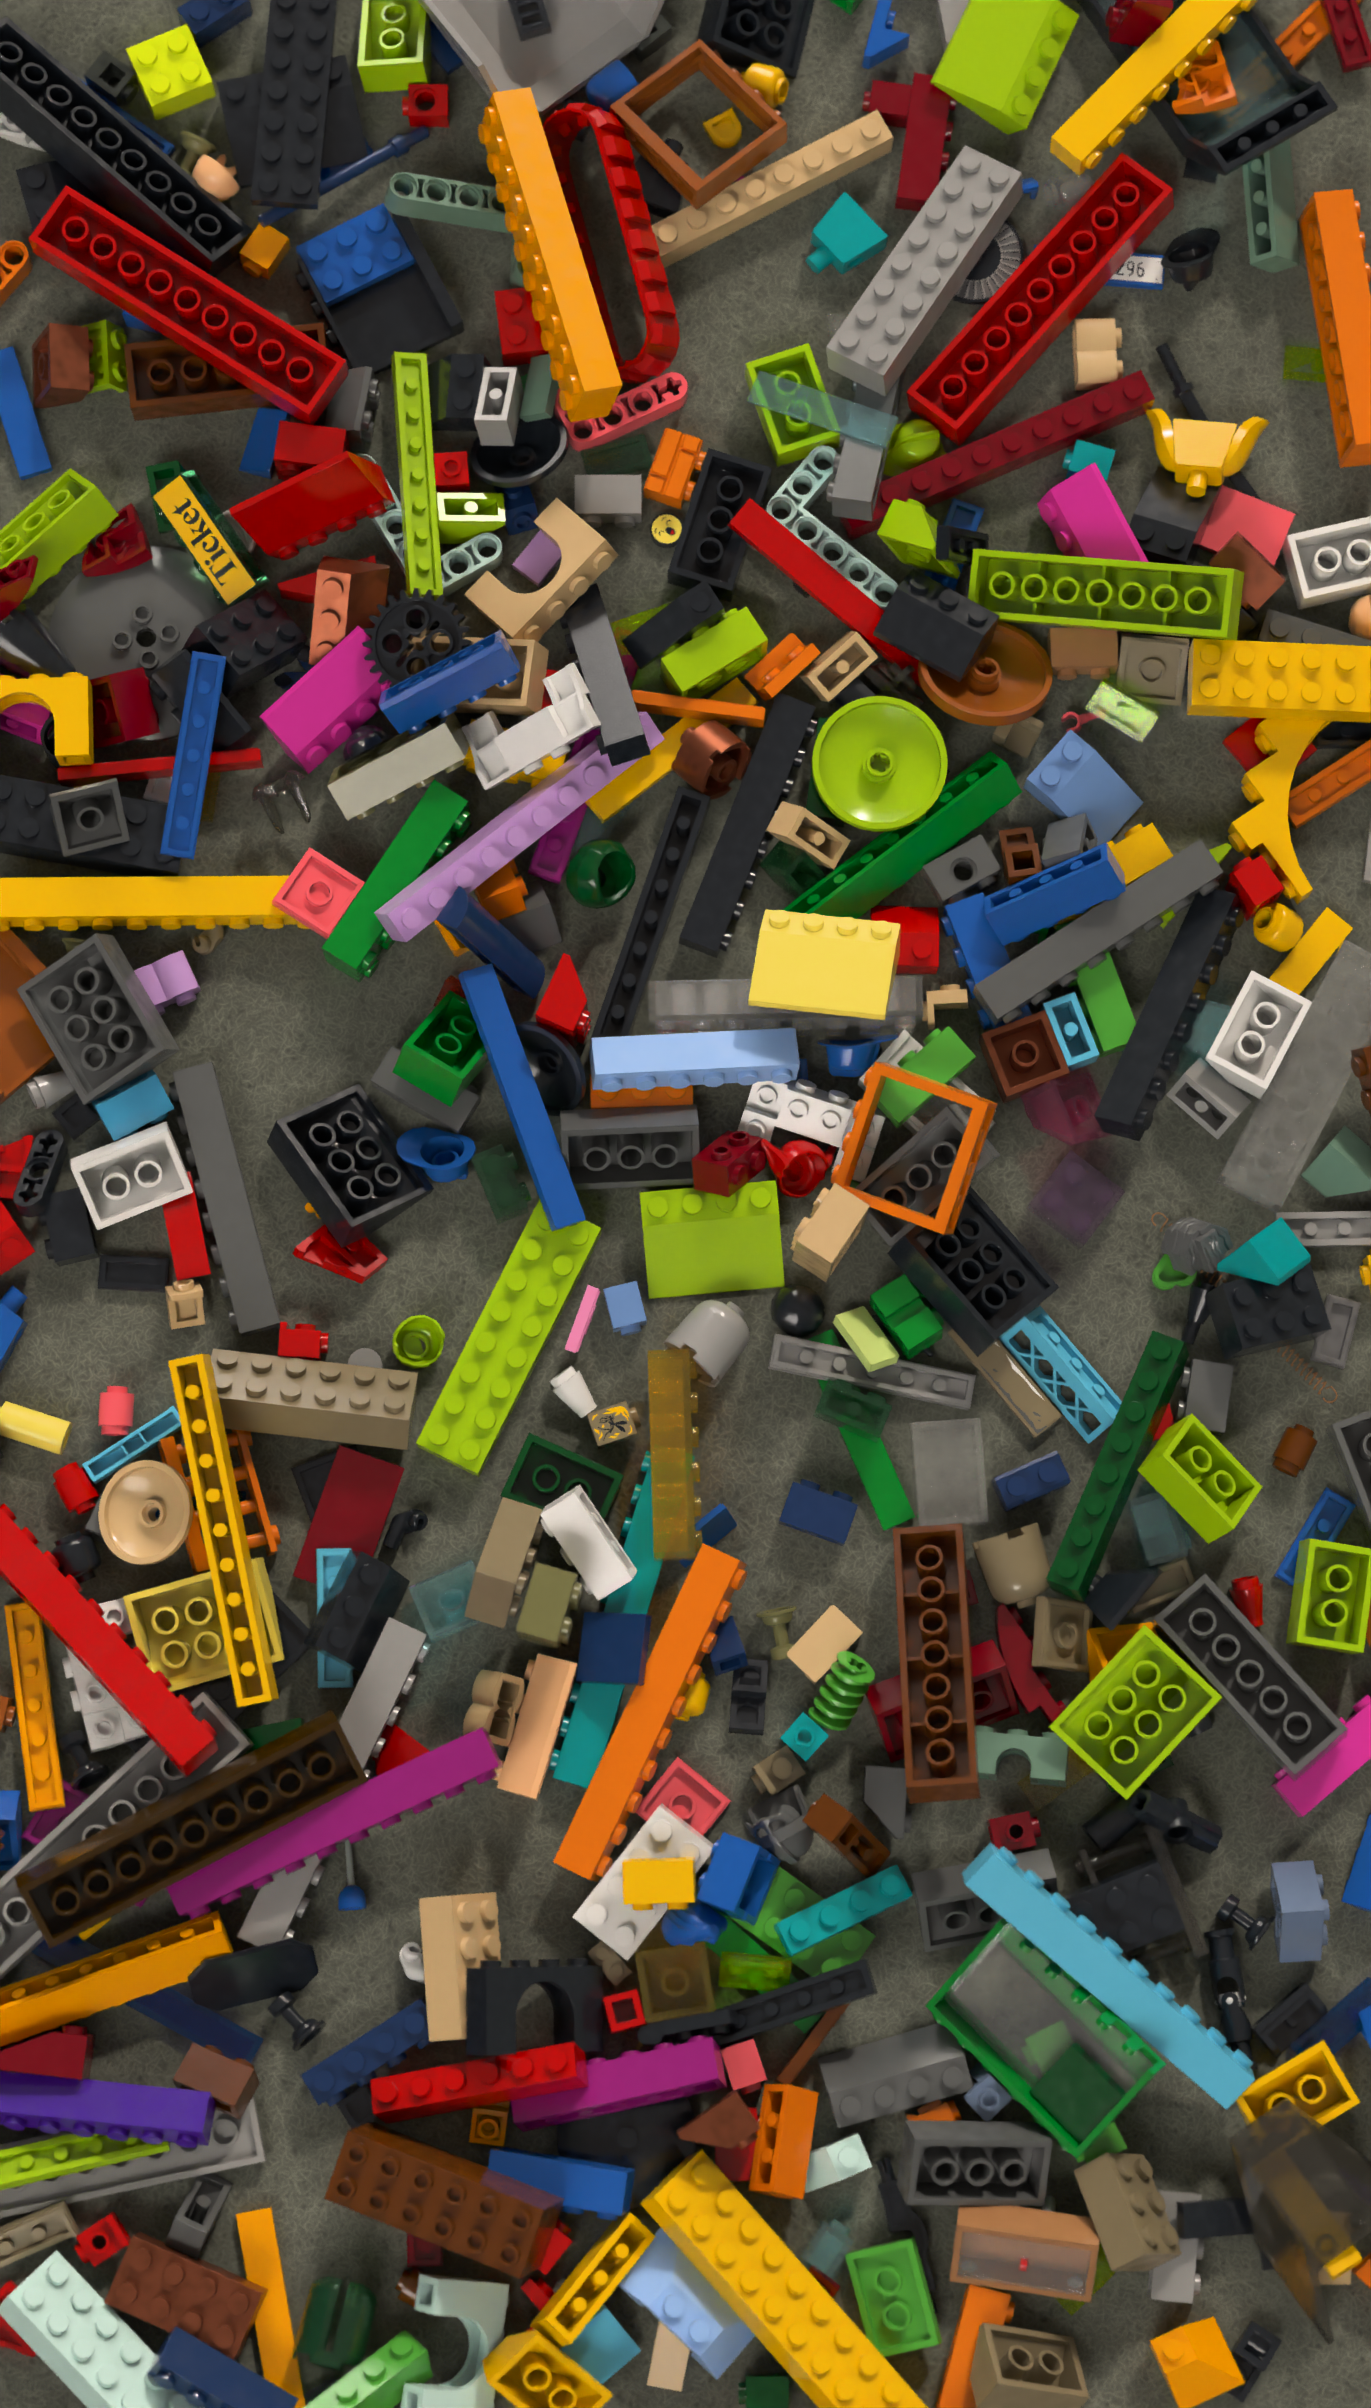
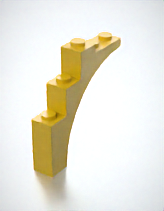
(1268, 784)

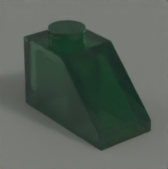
(791, 869)

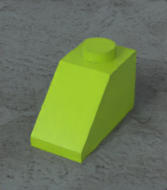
(468, 515)

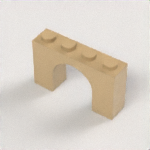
(583, 559)

